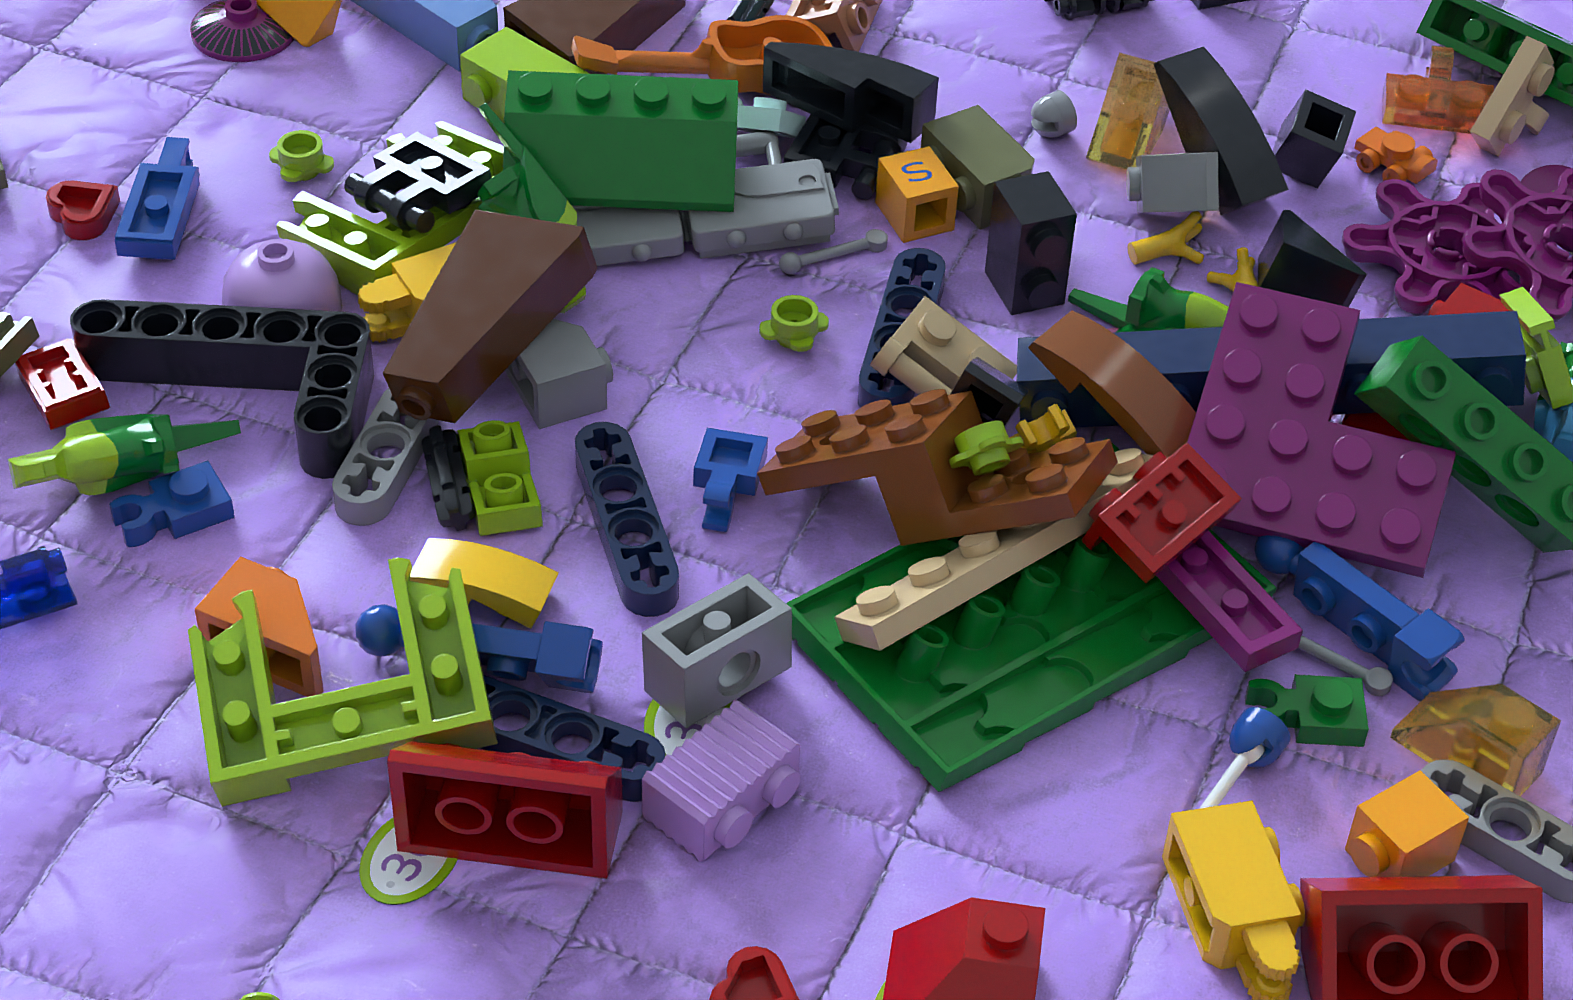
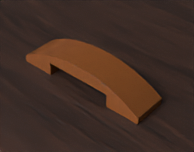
(1119, 379)

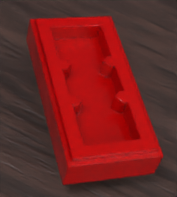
(61, 383)

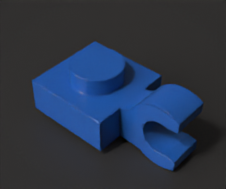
(726, 467)

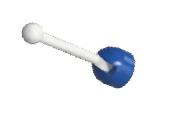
(1257, 742)

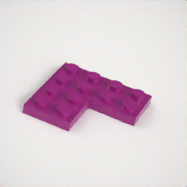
(1297, 472)

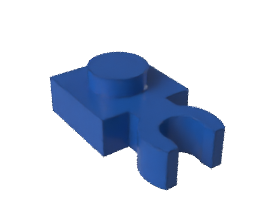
(177, 501)

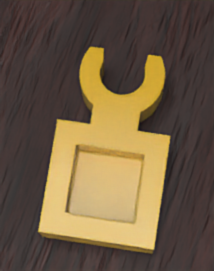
(1046, 430)

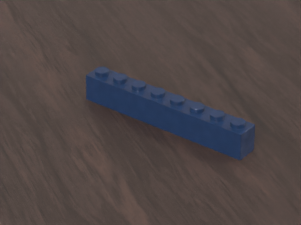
(1481, 343)

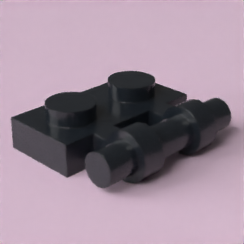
(840, 152)
(428, 176)

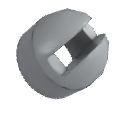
(1054, 115)

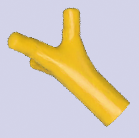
(1169, 242)
(1243, 274)

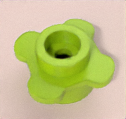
(300, 156)
(794, 323)
(984, 448)

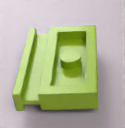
(1545, 361)

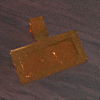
(1434, 99)

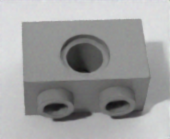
(717, 650)

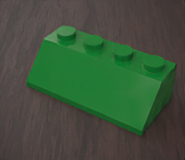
(628, 137)

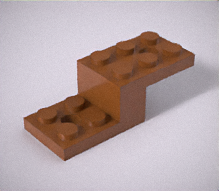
(910, 457)

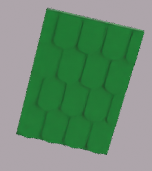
(1004, 660)

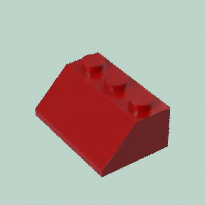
(505, 808)
(1423, 938)

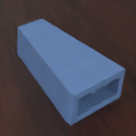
(438, 26)

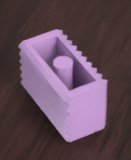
(721, 781)

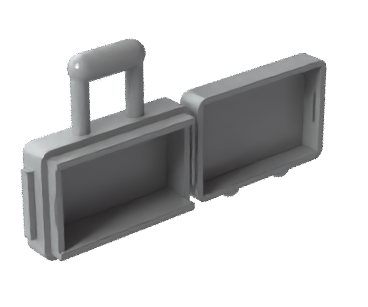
(772, 210)

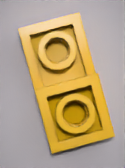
(490, 576)

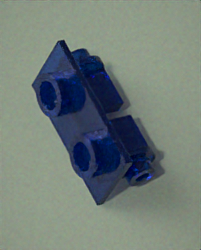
(33, 586)

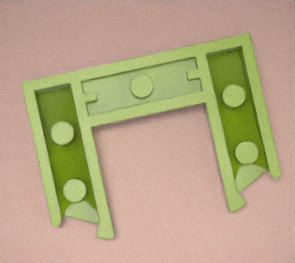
(365, 250)
(262, 744)

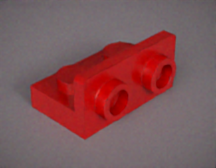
(1163, 513)

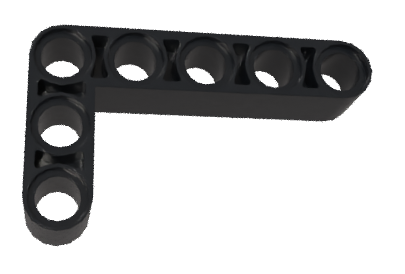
(242, 347)

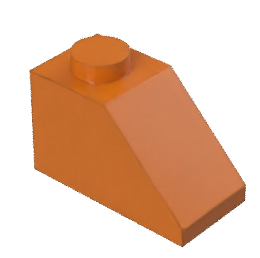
(283, 620)

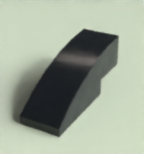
(851, 87)
(1217, 119)

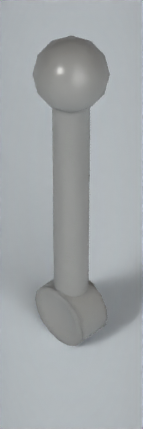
(874, 241)
(1376, 680)

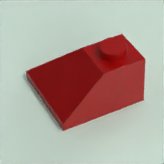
(968, 953)

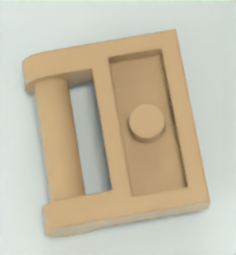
(934, 351)

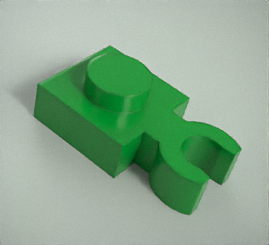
(1317, 707)

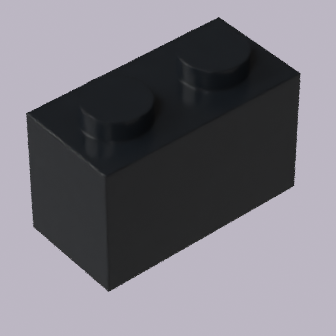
(1030, 242)

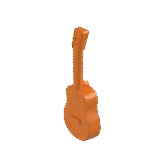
(729, 52)

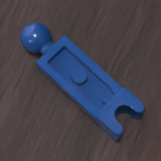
(1367, 613)
(560, 655)

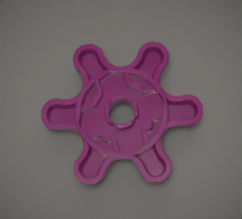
(1522, 237)
(1410, 240)

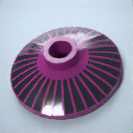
(237, 32)

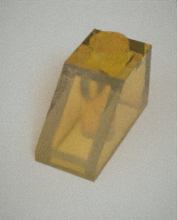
(1130, 114)
(1483, 729)

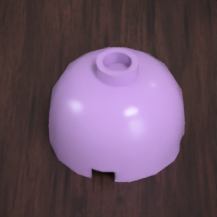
(282, 276)

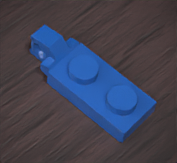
(159, 204)

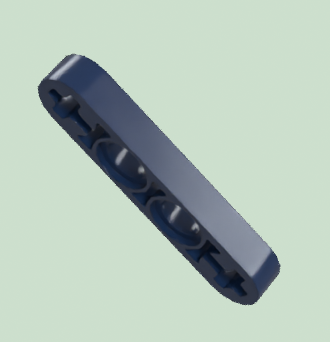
(899, 295)
(626, 516)
(553, 720)

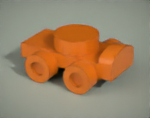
(1396, 153)

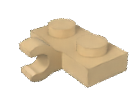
(1511, 101)

